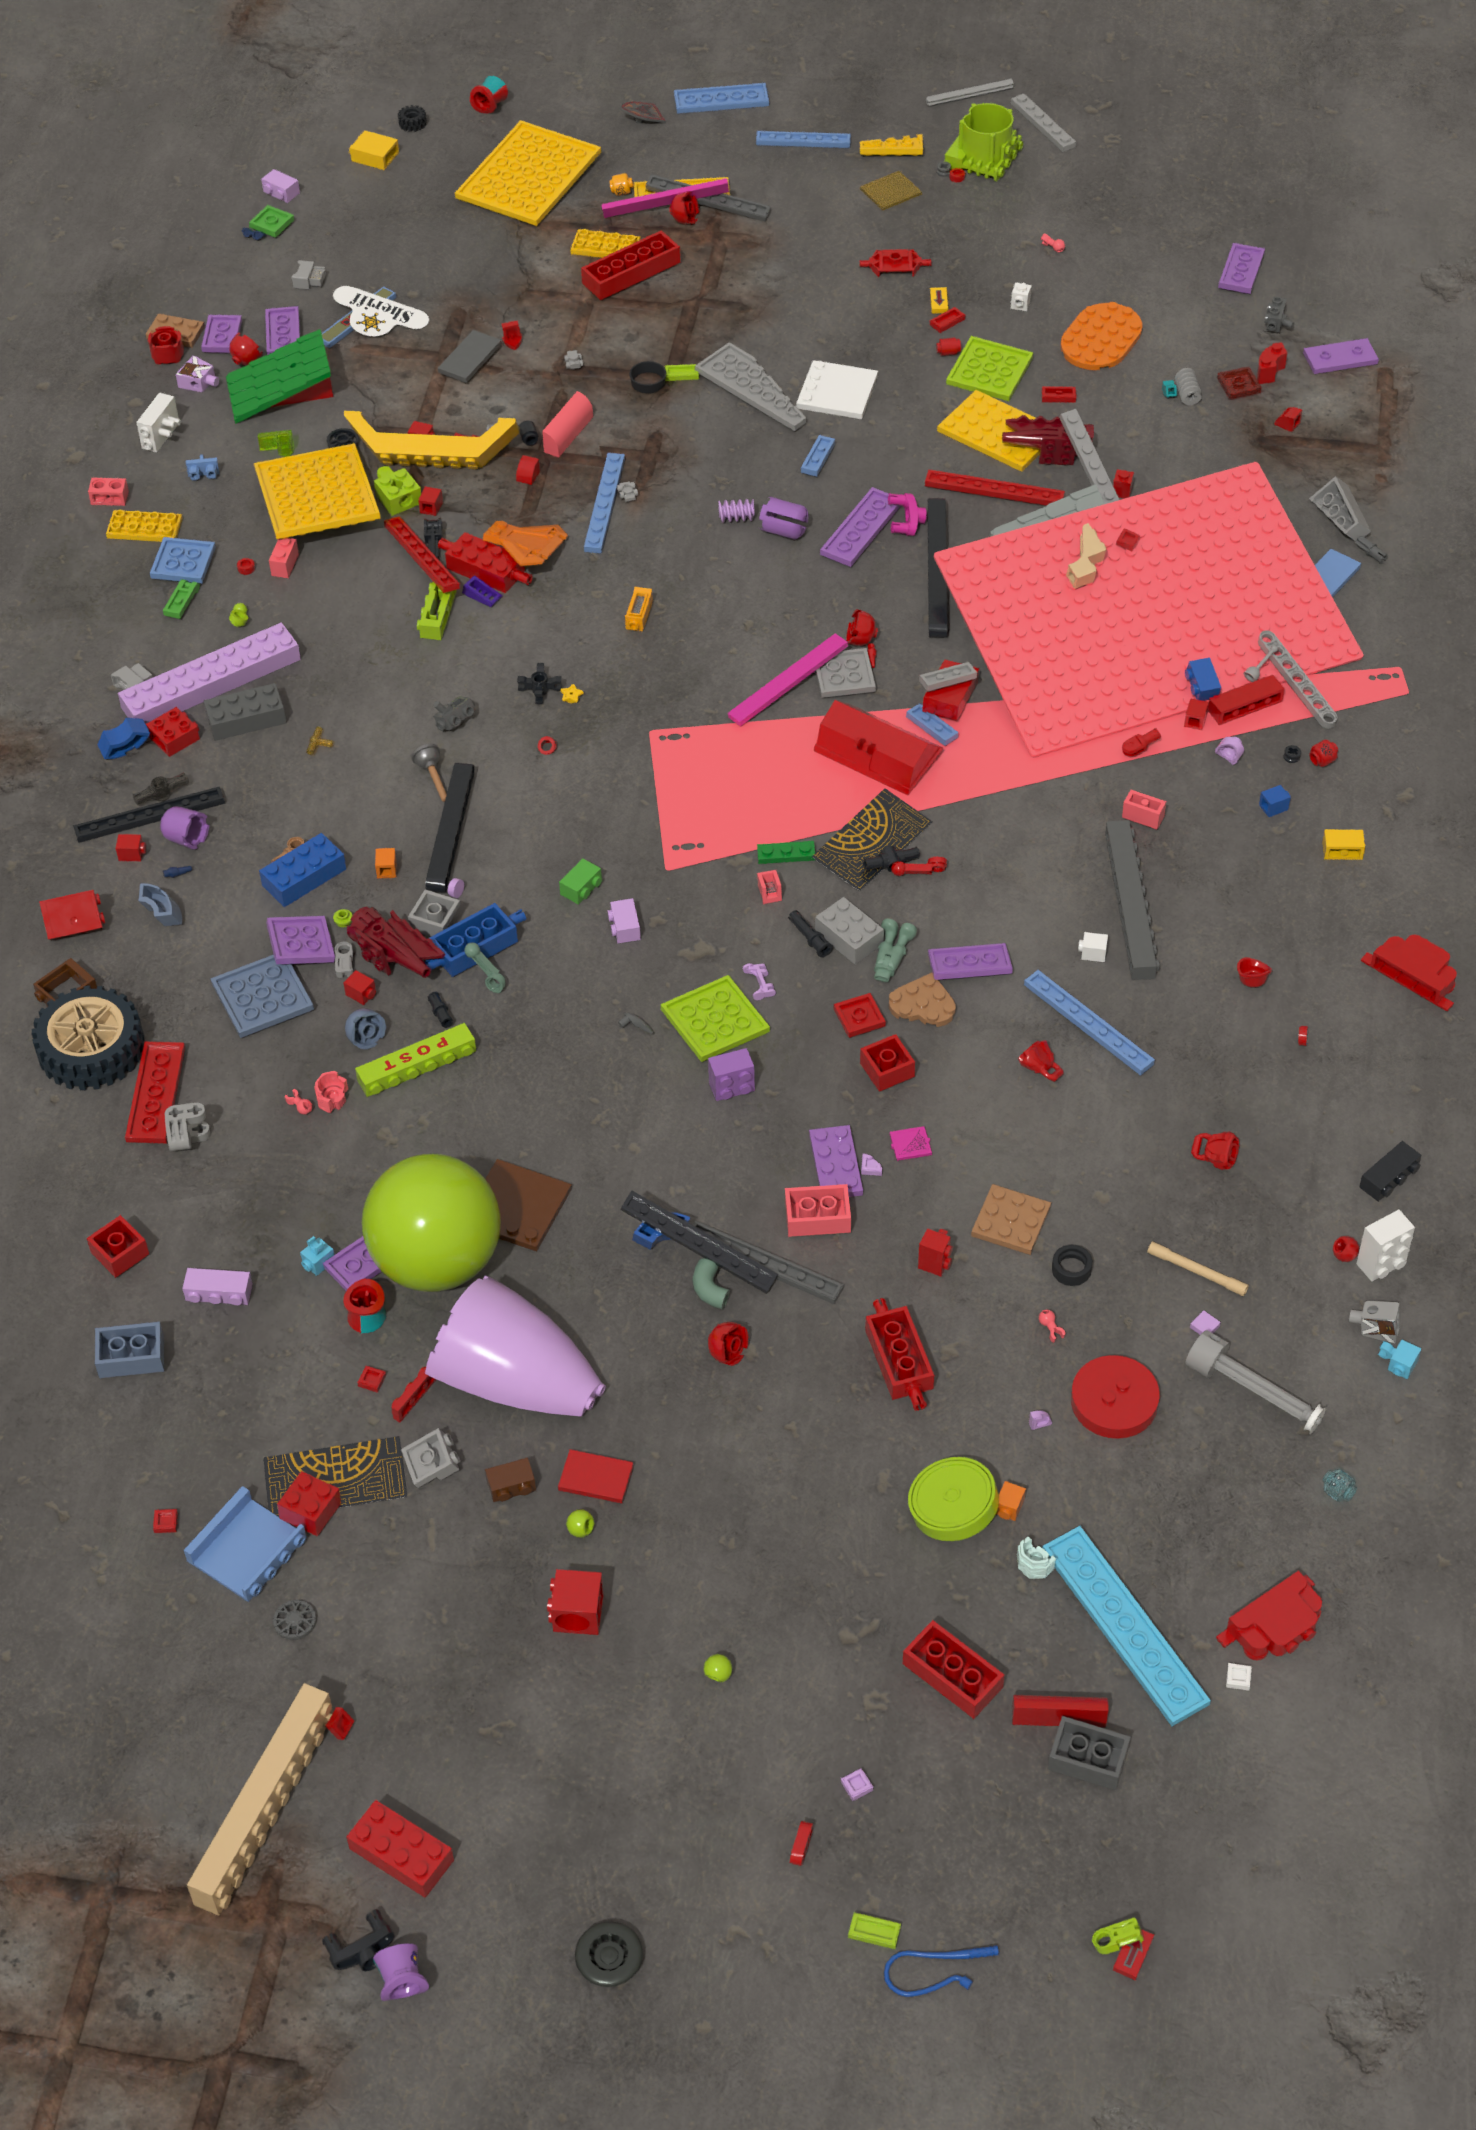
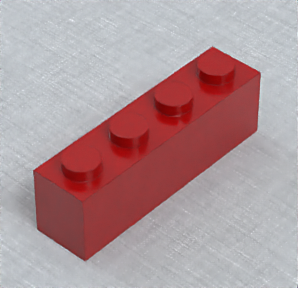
(1246, 699)

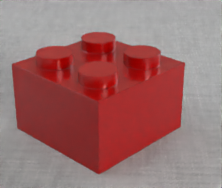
(887, 1062)
(117, 1246)
(309, 1503)

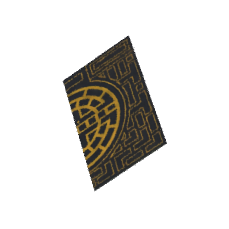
(878, 825)
(360, 1470)

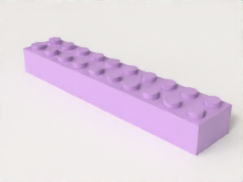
(211, 674)

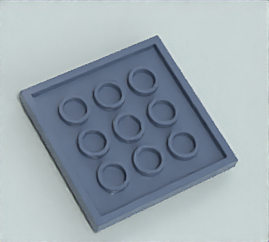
(261, 995)

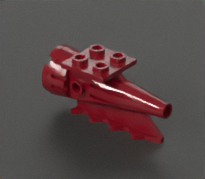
(1044, 435)
(391, 942)

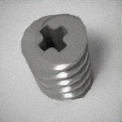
(1188, 386)

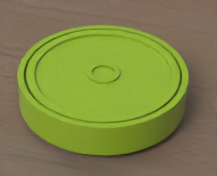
(953, 1499)

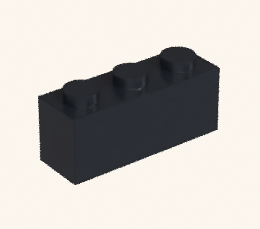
(1390, 1171)

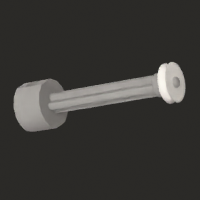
(1209, 1355)

